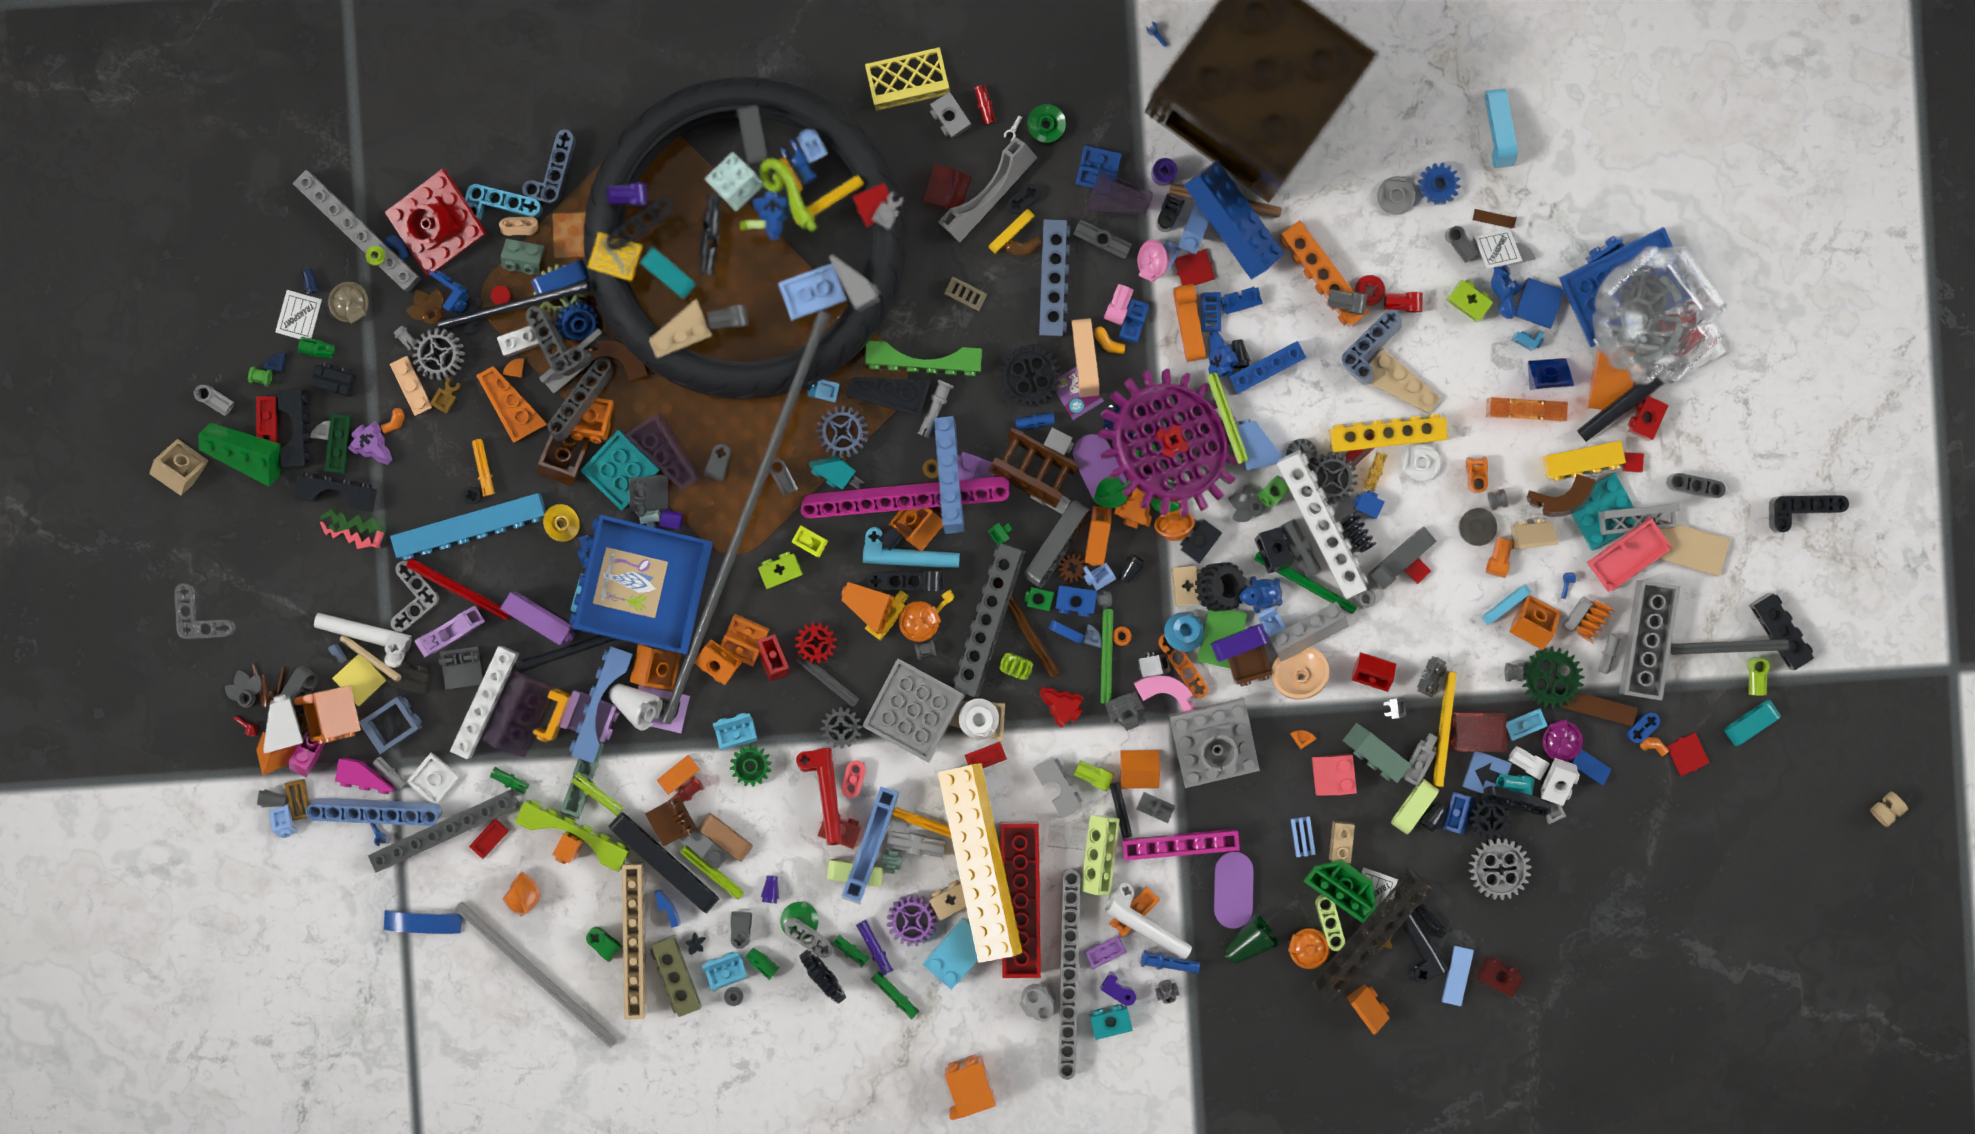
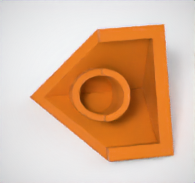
(273, 760)

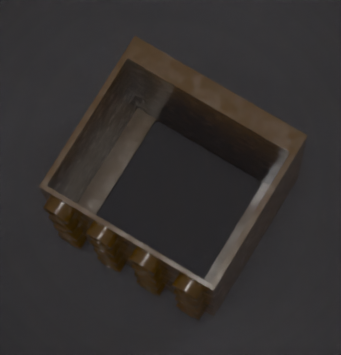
(1259, 87)

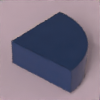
(276, 362)

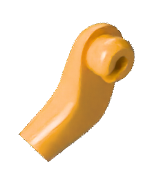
(1106, 343)

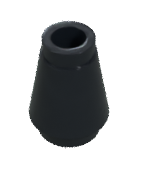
(1241, 352)
(1131, 568)
(1434, 817)

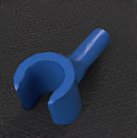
(1157, 35)
(1568, 578)
(377, 833)

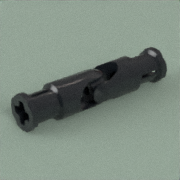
(711, 227)

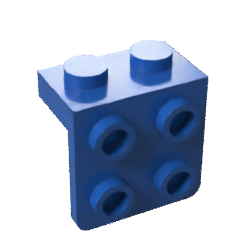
(457, 299)

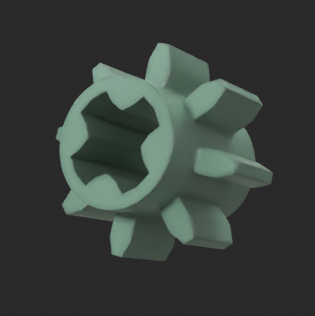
(891, 861)

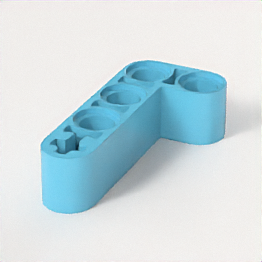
(1501, 127)
(504, 202)

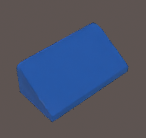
(1591, 767)
(1458, 813)

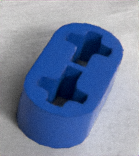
(1065, 631)
(1646, 730)

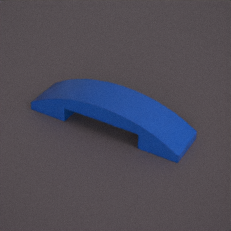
(422, 922)

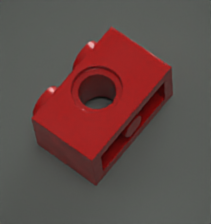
(1656, 410)

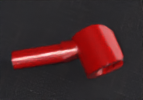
(251, 729)

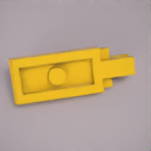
(896, 609)

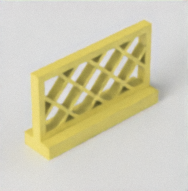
(908, 95)

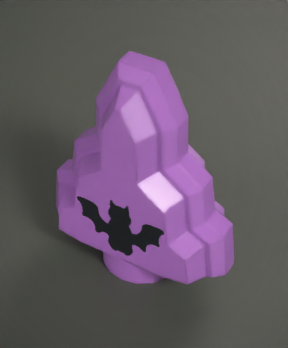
(370, 443)

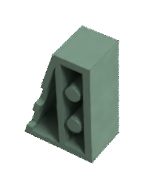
(1377, 753)

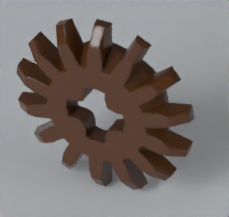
(1068, 574)

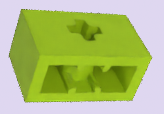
(1459, 299)
(791, 571)

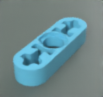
(1506, 604)

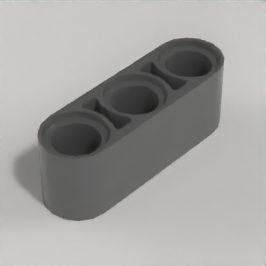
(752, 134)
(1704, 489)
(300, 684)

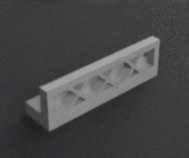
(556, 381)
(1632, 512)

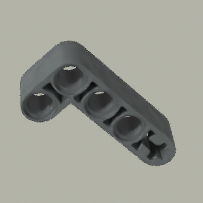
(552, 339)
(1401, 558)

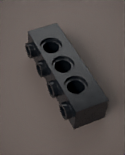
(1761, 609)

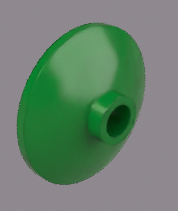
(1050, 114)
(803, 911)

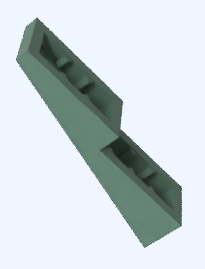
(575, 798)

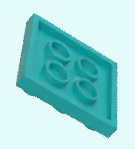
(614, 466)
(1606, 496)

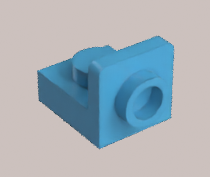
(1525, 340)
(824, 390)

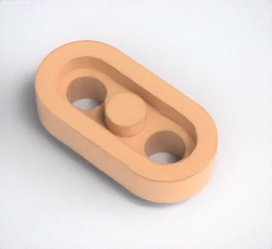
(518, 226)

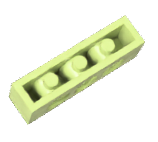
(1100, 855)

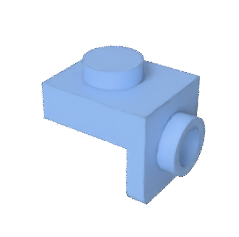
(1099, 577)
(1271, 621)

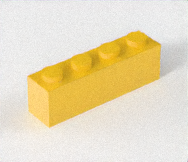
(1584, 459)

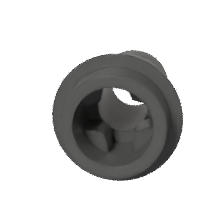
(270, 799)

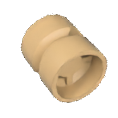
(1889, 809)

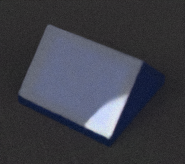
(1549, 374)

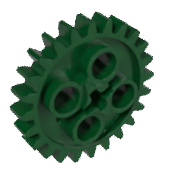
(1569, 682)

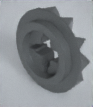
(1306, 445)

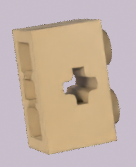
(1179, 576)
(1341, 841)
(946, 908)

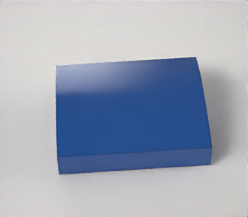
(1097, 159)
(1539, 303)

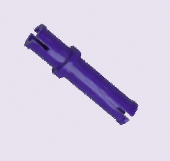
(874, 947)

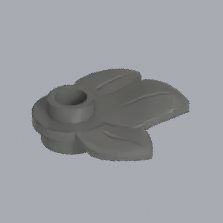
(1244, 504)
(244, 686)

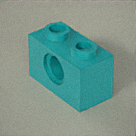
(1121, 1026)

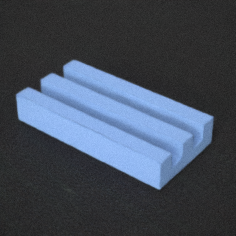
(1310, 836)

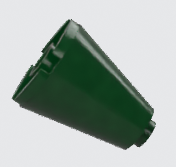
(1251, 941)

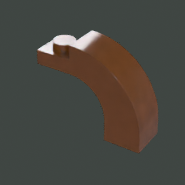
(616, 349)
(1567, 503)

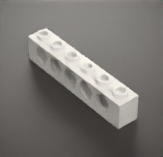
(484, 702)

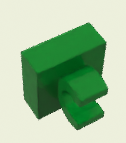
(999, 533)

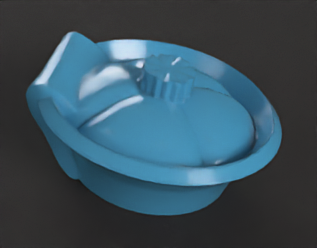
(1184, 631)

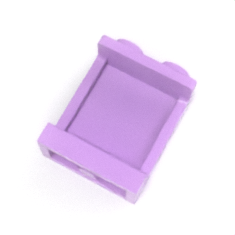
(605, 715)

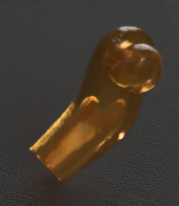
(1023, 248)

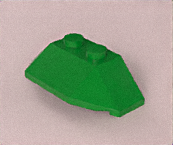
(1344, 887)

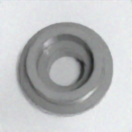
(1370, 602)

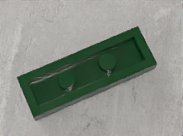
(338, 443)

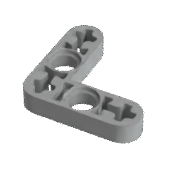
(418, 601)

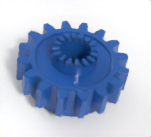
(1429, 188)
(575, 312)

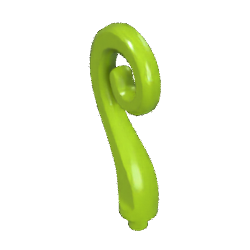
(798, 209)

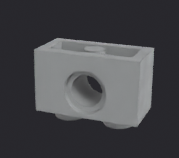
(948, 104)

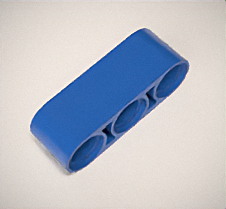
(561, 277)

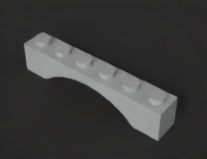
(1014, 162)

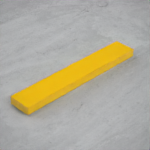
(1444, 728)

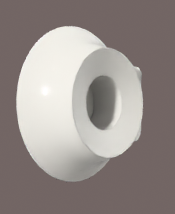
(979, 719)

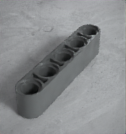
(580, 407)
(1057, 543)

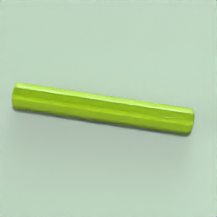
(713, 873)

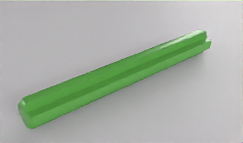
(1106, 667)

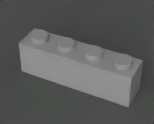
(1309, 631)

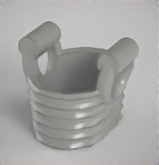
(1038, 1001)

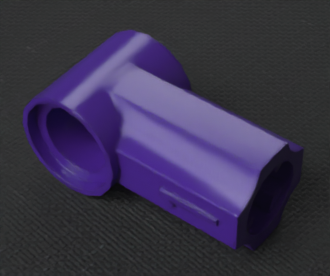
(632, 194)
(671, 519)

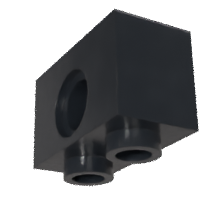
(1210, 535)
(1272, 560)

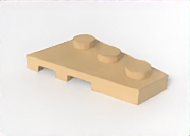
(681, 332)

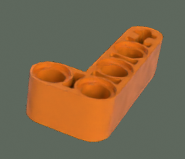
(1189, 322)

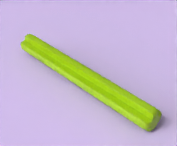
(1227, 417)

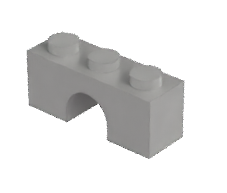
(1050, 771)

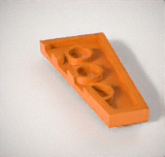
(510, 406)

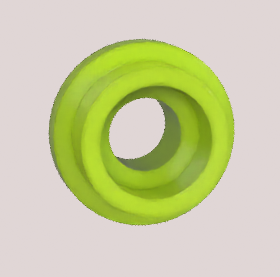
(381, 255)

